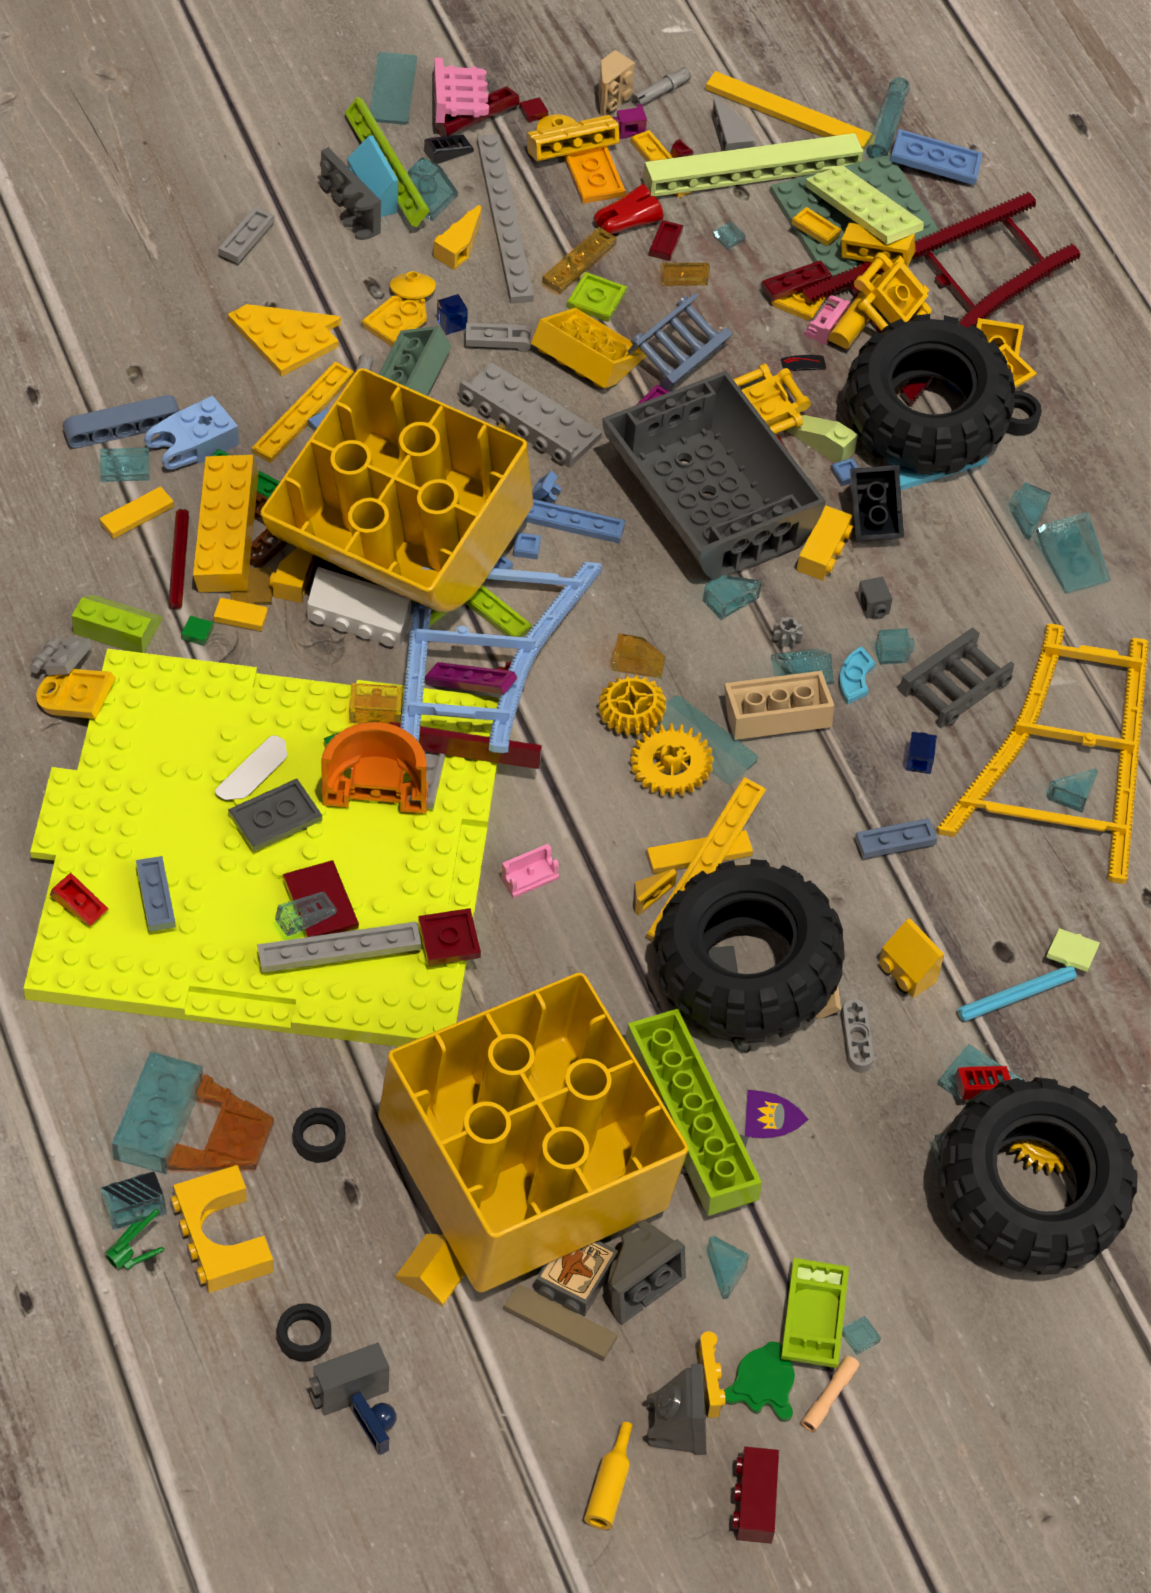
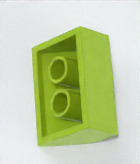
(114, 623)

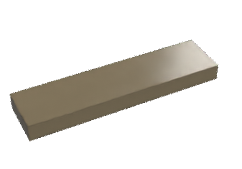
(560, 1322)

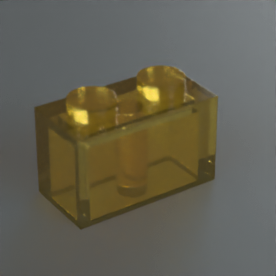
(375, 703)

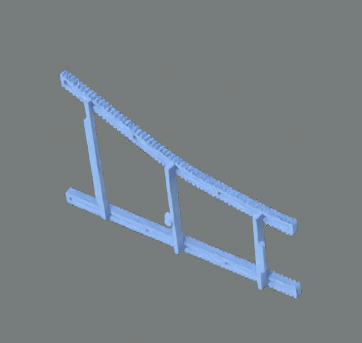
(521, 664)

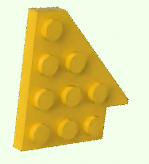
(286, 336)

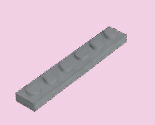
(339, 947)

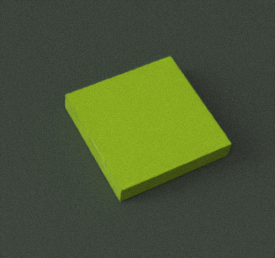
(597, 296)

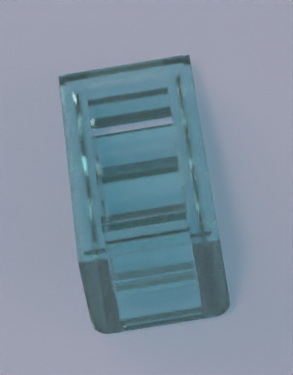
(293, 923)

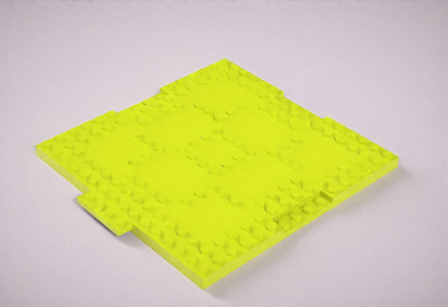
(151, 792)

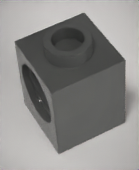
(874, 597)

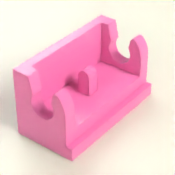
(827, 320)
(529, 871)

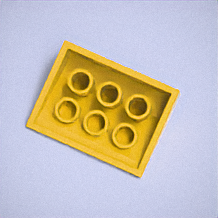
(586, 347)

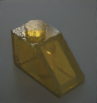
(637, 657)

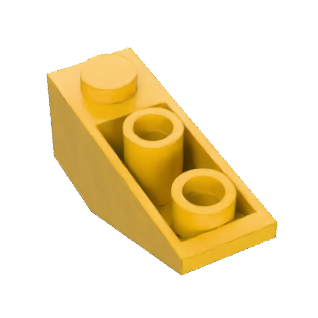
(457, 242)

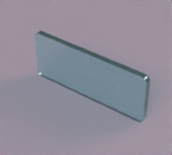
(393, 88)
(729, 755)

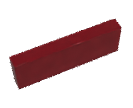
(795, 280)

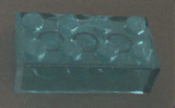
(157, 1112)

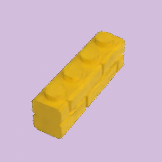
(573, 137)

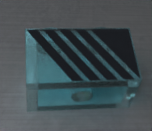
(133, 1199)

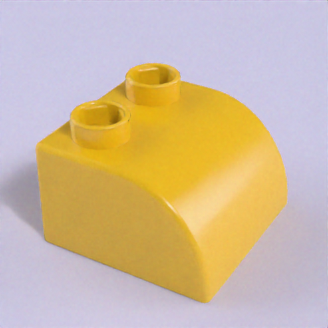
(404, 488)

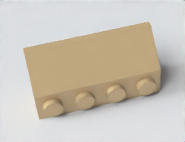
(778, 705)

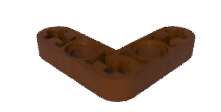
(269, 549)

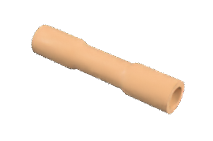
(821, 1407)

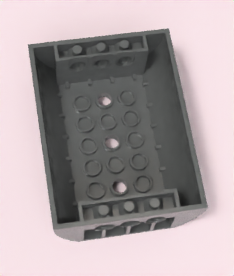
(759, 491)

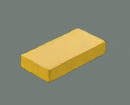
(816, 226)
(240, 614)

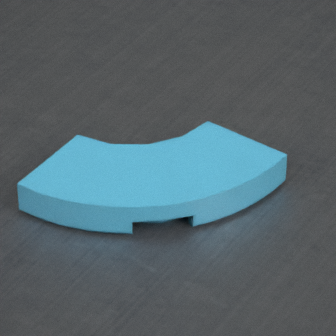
(853, 675)

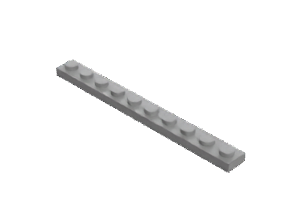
(505, 219)

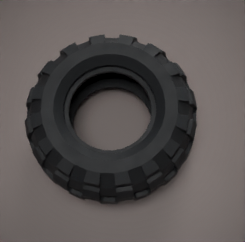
(939, 351)
(756, 1002)
(1072, 1127)

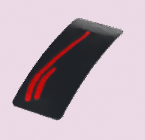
(803, 362)

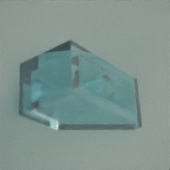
(1029, 507)
(730, 594)

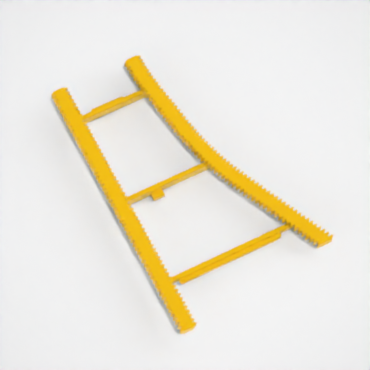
(1026, 725)

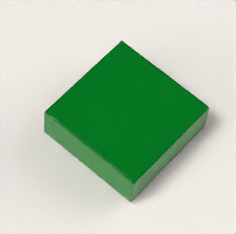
(197, 630)

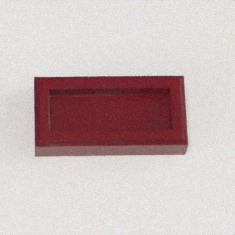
(666, 240)

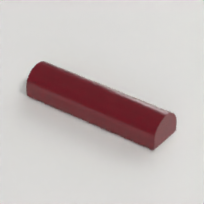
(498, 102)

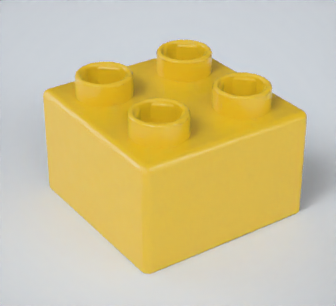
(530, 1131)

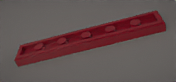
(477, 747)

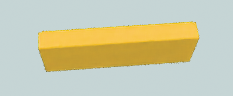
(136, 512)

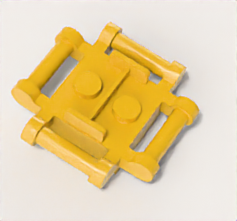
(894, 293)
(772, 400)

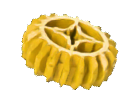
(619, 713)

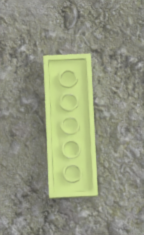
(864, 204)

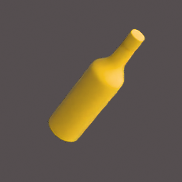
(610, 1483)

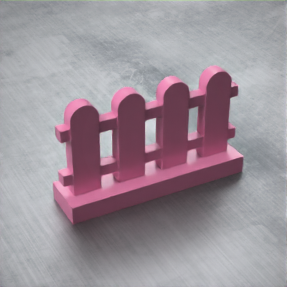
(459, 91)

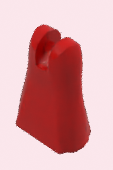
(630, 211)

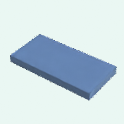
(936, 156)

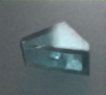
(1073, 790)
(727, 1263)

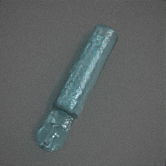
(888, 118)

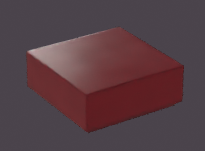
(533, 109)

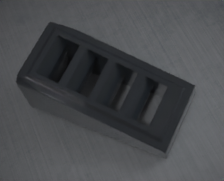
(437, 148)

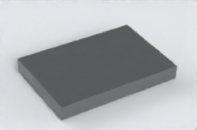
(275, 815)

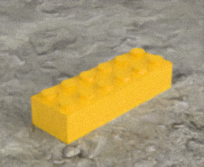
(226, 523)

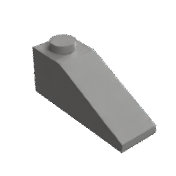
(731, 128)

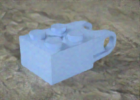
(194, 433)

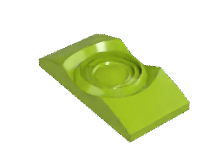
(815, 1313)

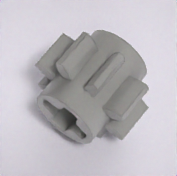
(787, 632)

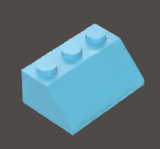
(375, 172)

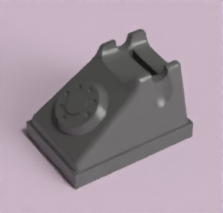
(645, 1270)
(680, 1413)

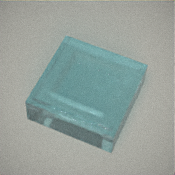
(729, 235)
(861, 1335)

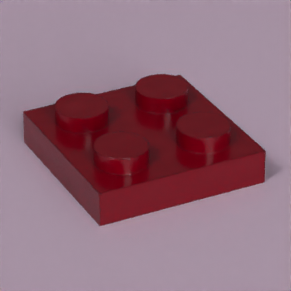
(449, 937)

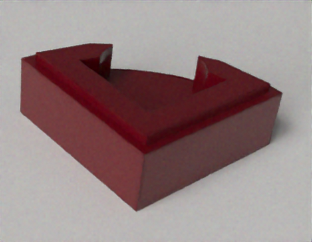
(680, 149)

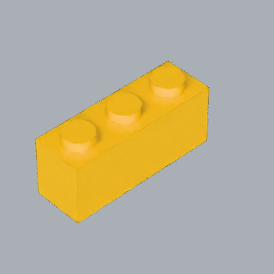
(862, 245)
(825, 543)

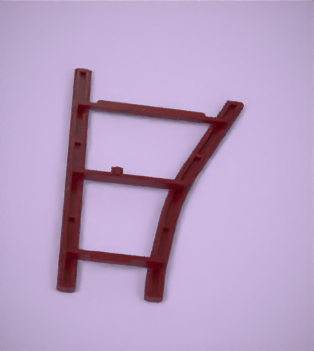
(1001, 213)

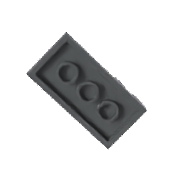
(352, 194)

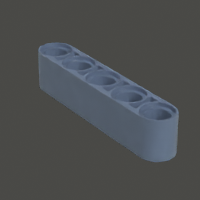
(118, 421)

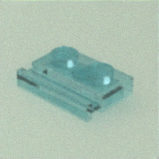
(124, 464)

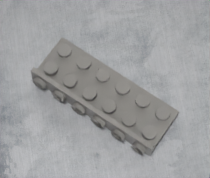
(530, 414)

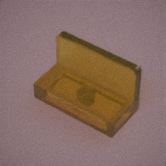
(685, 274)

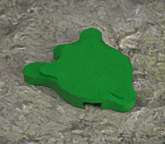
(764, 1381)

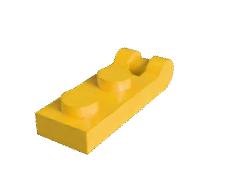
(712, 1373)

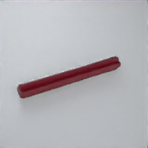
(178, 559)

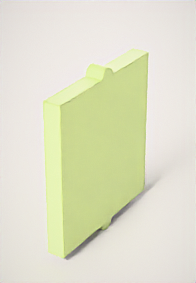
(1073, 950)

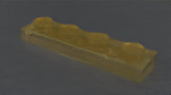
(579, 260)

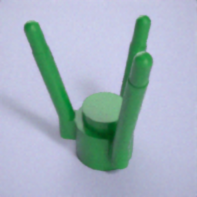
(120, 1252)

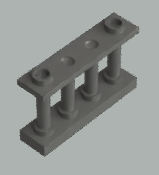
(950, 657)

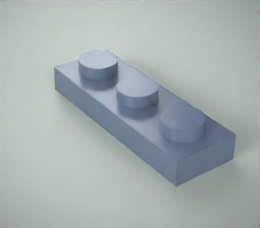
(896, 838)
(155, 893)

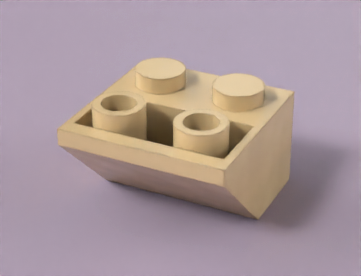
(615, 81)

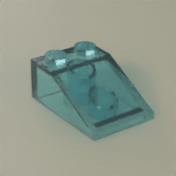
(1073, 552)

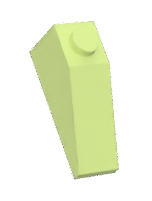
(826, 437)

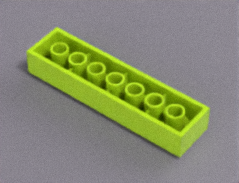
(677, 1072)

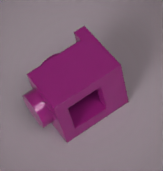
(631, 121)

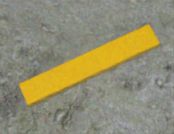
(297, 416)

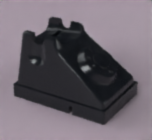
(877, 503)

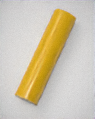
(851, 322)

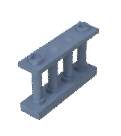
(685, 363)

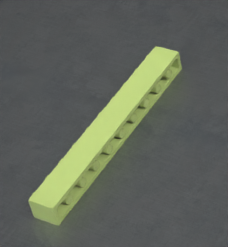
(750, 164)

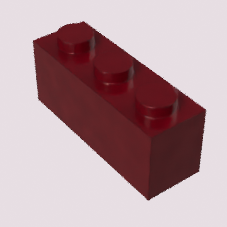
(756, 1494)

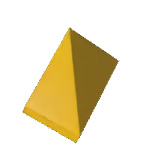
(652, 889)

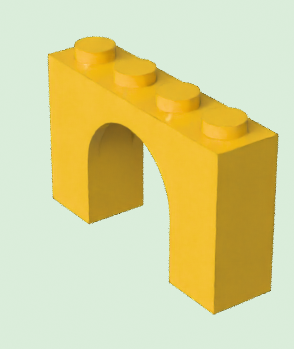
(218, 1264)

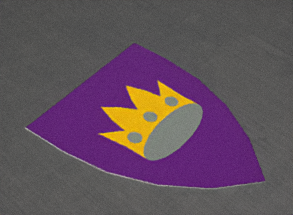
(771, 1115)

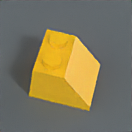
(911, 959)

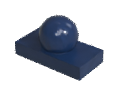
(374, 1421)

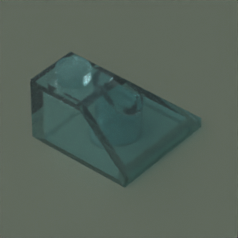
(433, 186)
(806, 661)

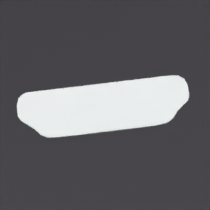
(253, 769)

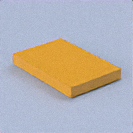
(595, 175)

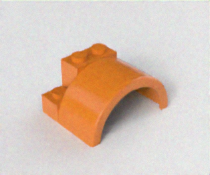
(379, 760)

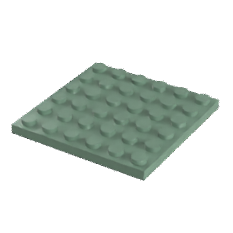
(880, 173)

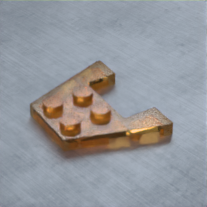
(236, 1135)

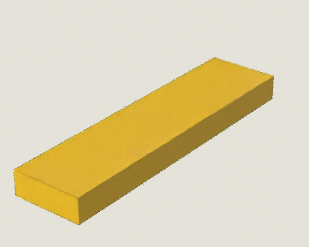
(651, 149)
(681, 854)

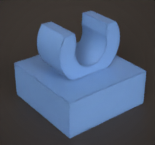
(545, 487)

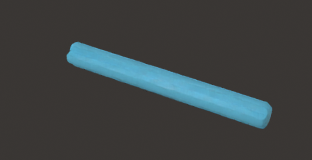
(1016, 993)

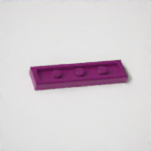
(470, 678)

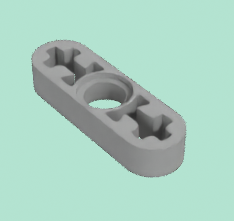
(853, 1045)

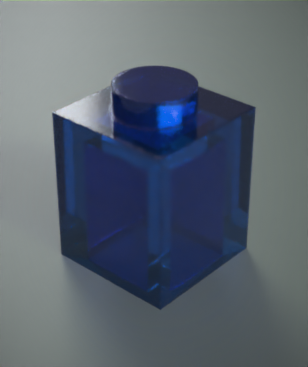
(452, 314)
(921, 752)

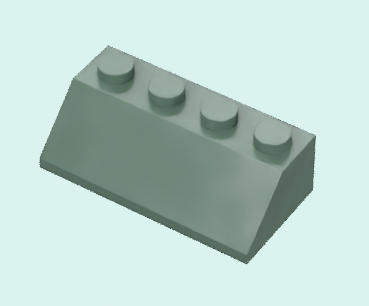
(417, 358)

